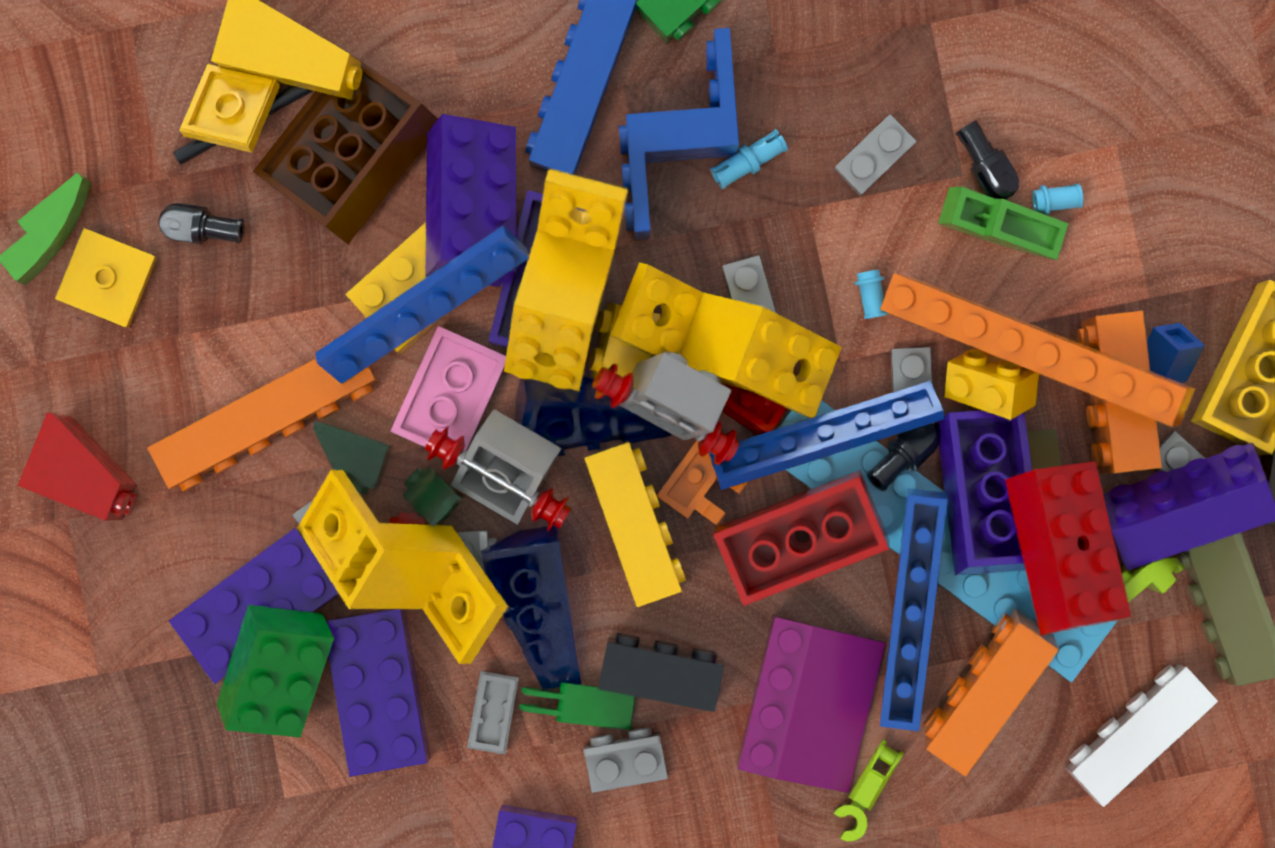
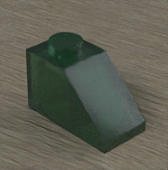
(357, 455)
(432, 495)

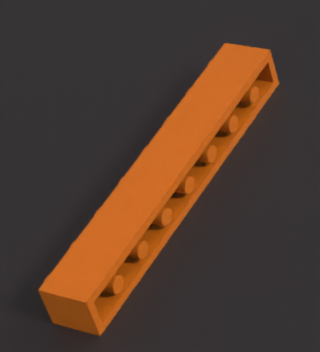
(1038, 350)

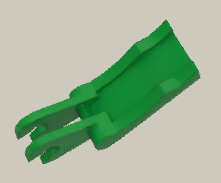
(585, 706)

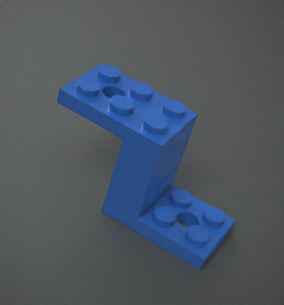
(680, 133)

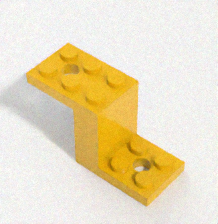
(564, 280)
(727, 338)
(401, 567)

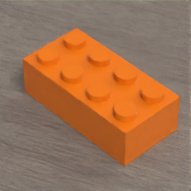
(1122, 437)
(989, 691)

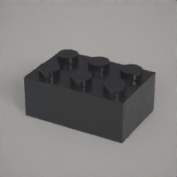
(661, 672)

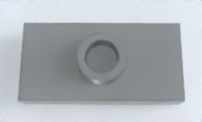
(493, 712)

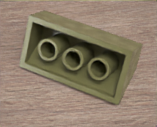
(1232, 610)

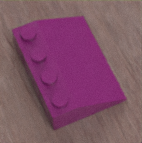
(810, 705)

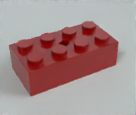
(1067, 547)
(769, 558)

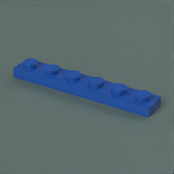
(422, 304)
(830, 434)

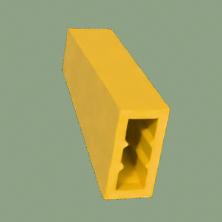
(274, 46)

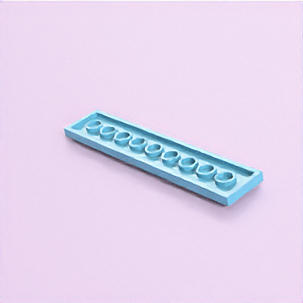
(984, 593)

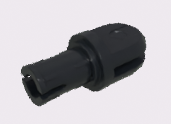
(989, 165)
(196, 224)
(906, 451)

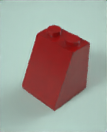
(77, 471)

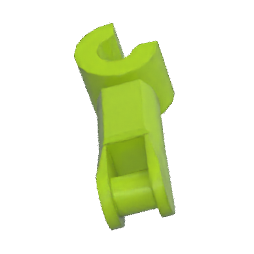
(868, 790)

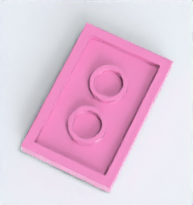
(449, 389)

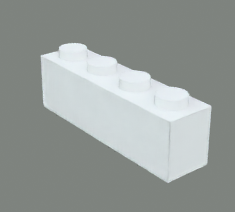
(1140, 734)

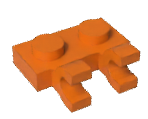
(689, 485)

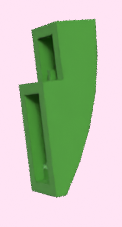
(1002, 222)
(46, 230)

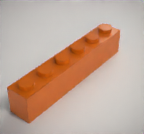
(253, 422)

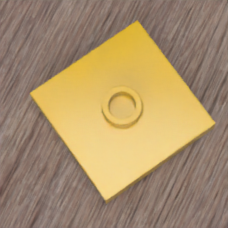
(229, 108)
(106, 278)

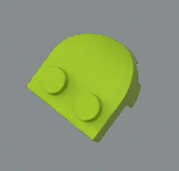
(1153, 576)

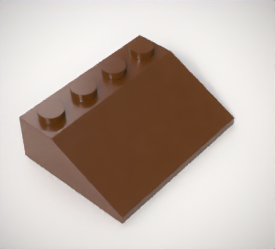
(347, 153)

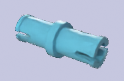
(749, 159)

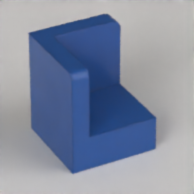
(1173, 351)

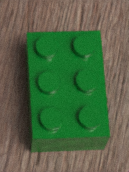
(274, 671)

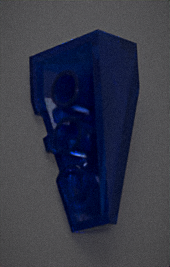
(577, 417)
(532, 582)

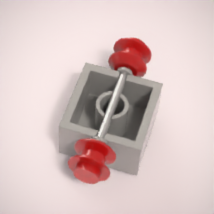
(674, 399)
(503, 469)

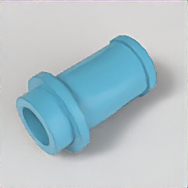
(1057, 198)
(871, 293)

